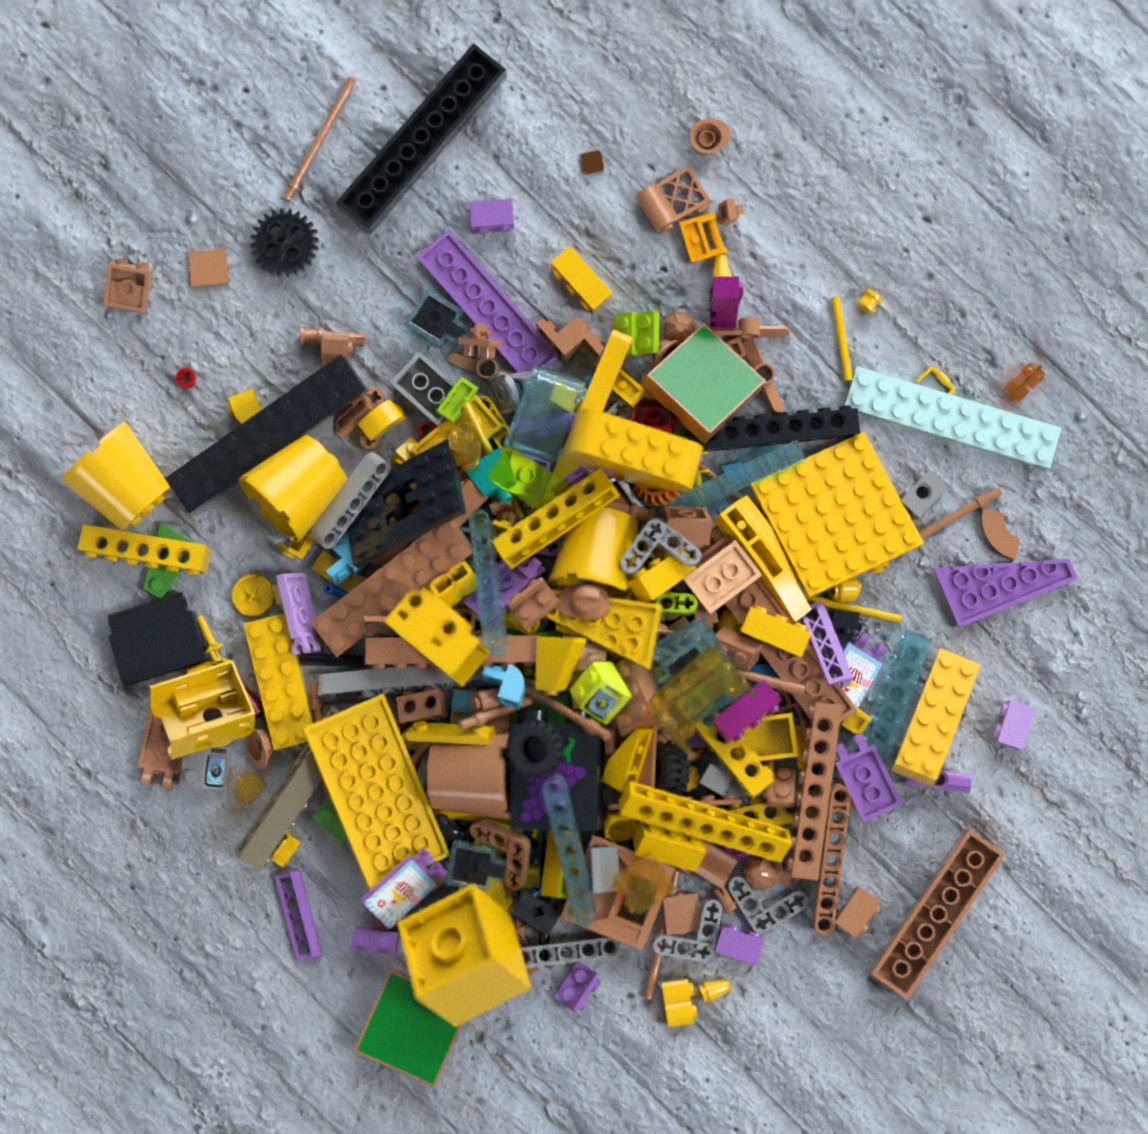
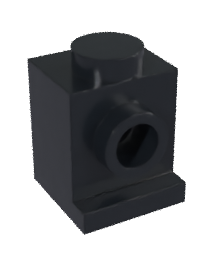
(846, 621)

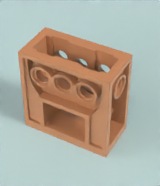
(608, 903)

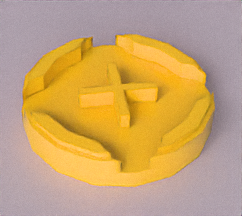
(253, 595)

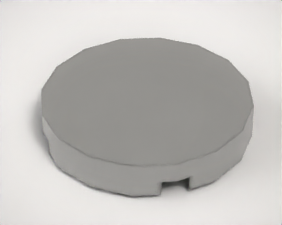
(504, 392)

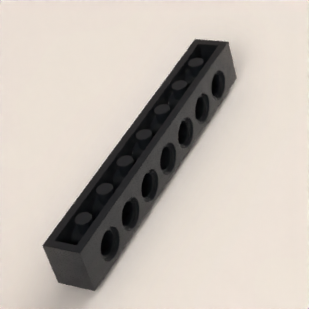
(848, 428)

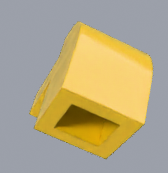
(381, 419)

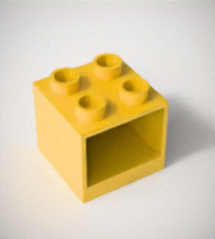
(463, 955)

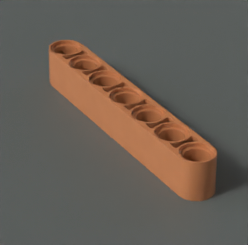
(831, 869)

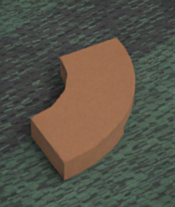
(997, 534)

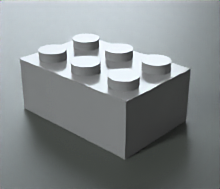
(423, 387)

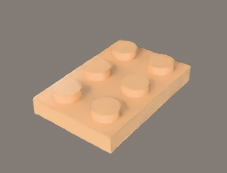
(722, 577)

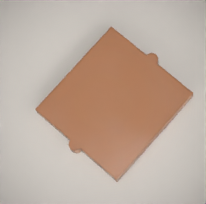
(208, 268)
(680, 913)

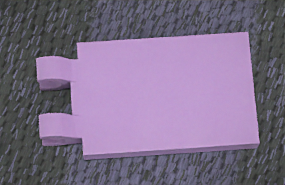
(298, 611)

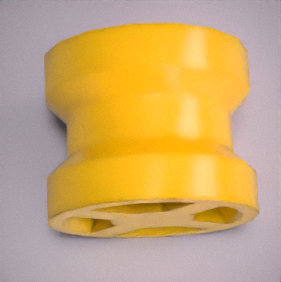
(869, 301)

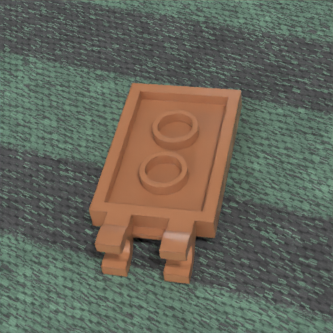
(155, 756)

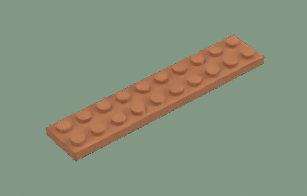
(800, 670)

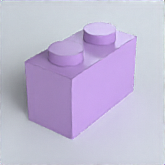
(1014, 724)

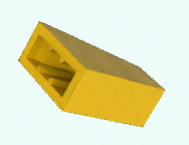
(556, 662)

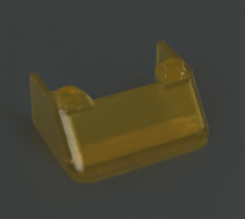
(694, 691)

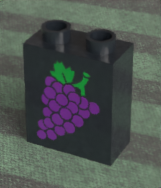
(580, 769)

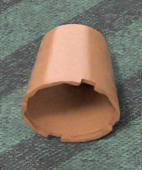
(470, 777)

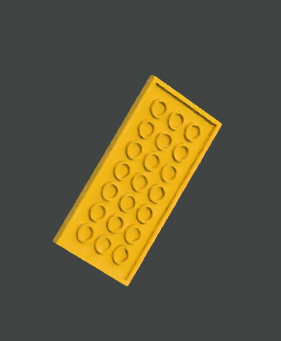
(374, 788)

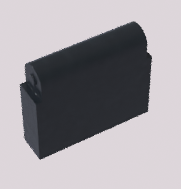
(155, 639)

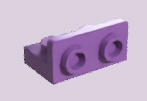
(577, 987)

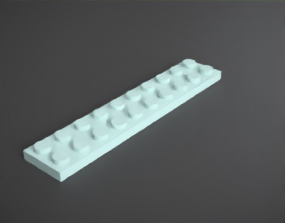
(953, 418)

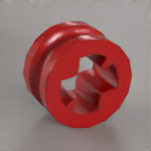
(184, 384)
(422, 425)

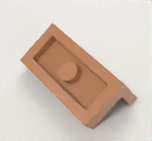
(716, 865)

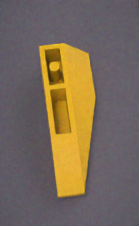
(759, 541)

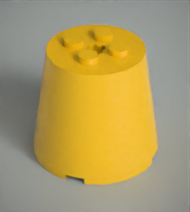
(118, 479)
(295, 486)
(594, 552)

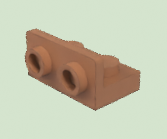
(533, 603)
(782, 790)

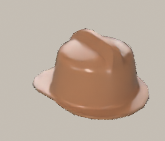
(583, 601)

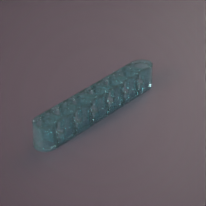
(741, 476)
(491, 591)
(572, 840)

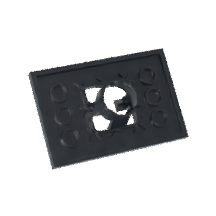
(436, 492)

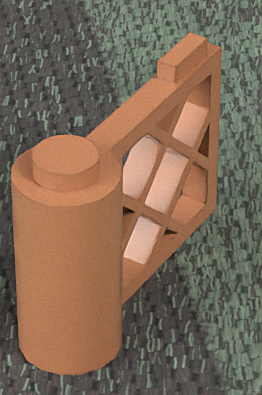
(660, 210)

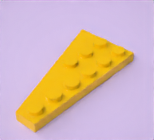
(626, 628)

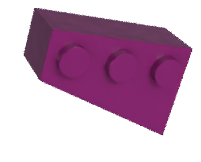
(724, 301)
(746, 713)

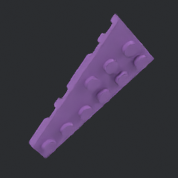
(989, 588)

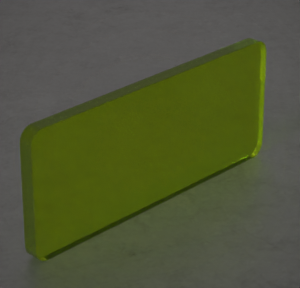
(526, 478)

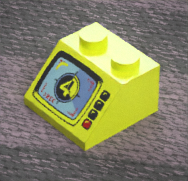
(600, 691)

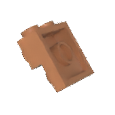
(128, 285)

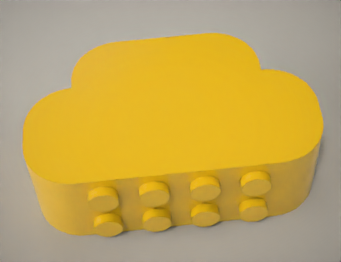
(633, 452)

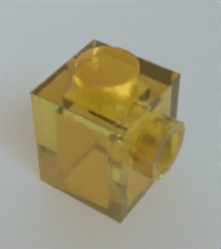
(249, 787)

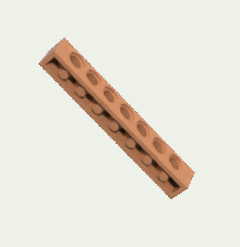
(810, 868)

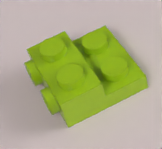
(643, 329)

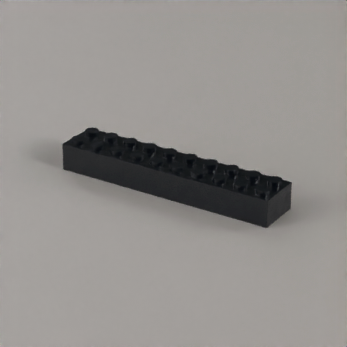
(421, 139)
(266, 433)

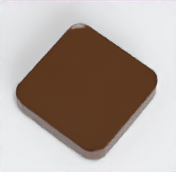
(592, 162)

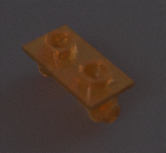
(1016, 387)

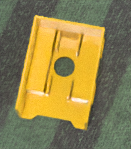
(438, 634)
(183, 709)

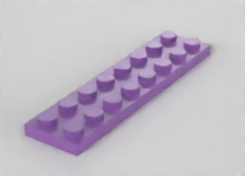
(486, 303)

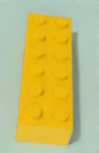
(279, 681)
(936, 717)

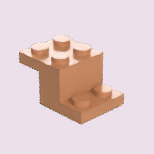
(571, 338)

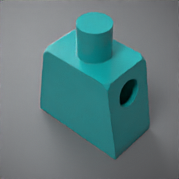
(480, 477)

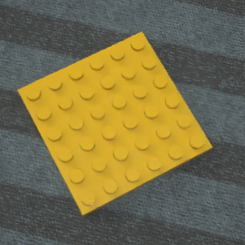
(836, 515)

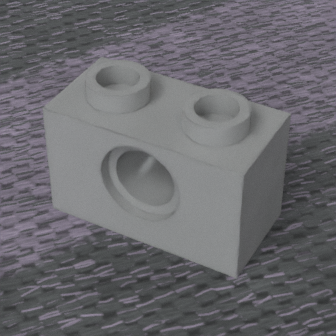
(931, 484)
(716, 780)

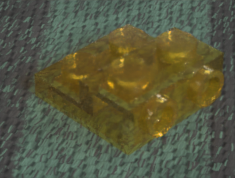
(642, 884)

